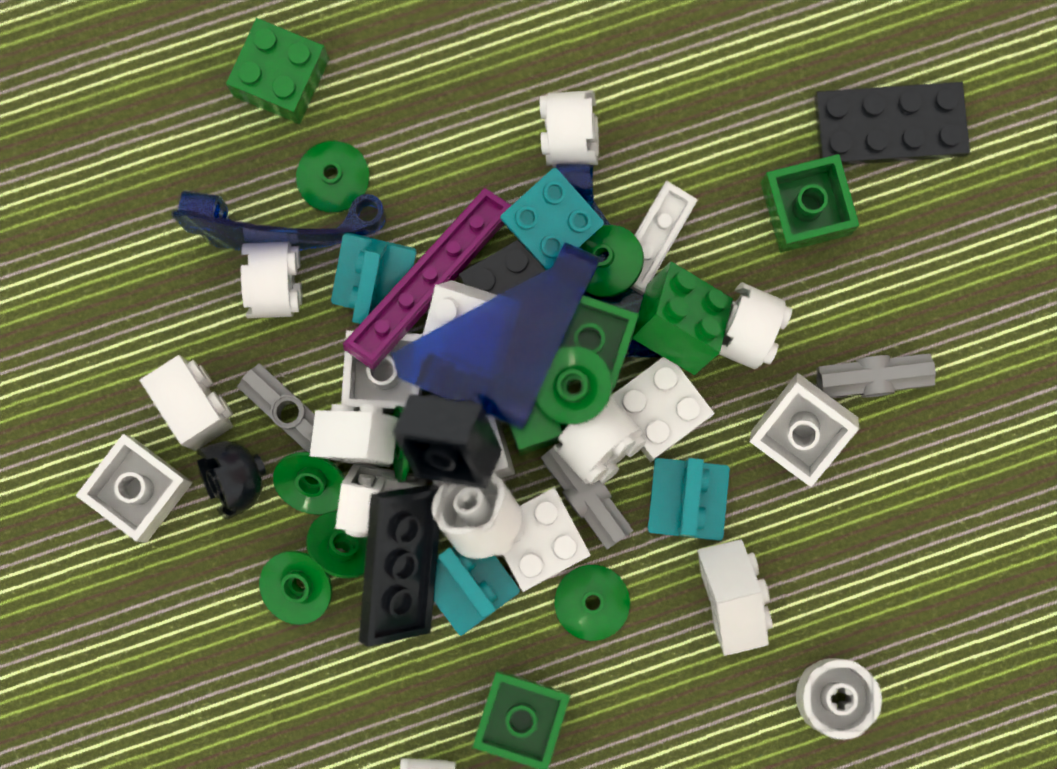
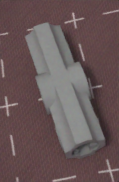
(876, 376)
(272, 397)
(589, 501)

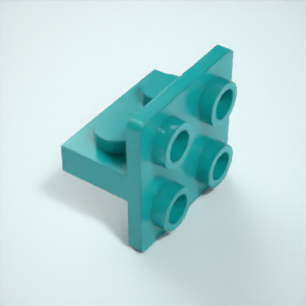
(550, 216)
(368, 272)
(688, 498)
(470, 588)

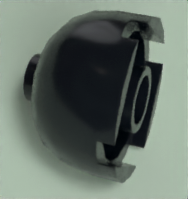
(231, 476)

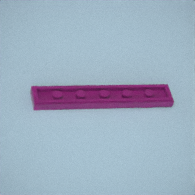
(414, 292)

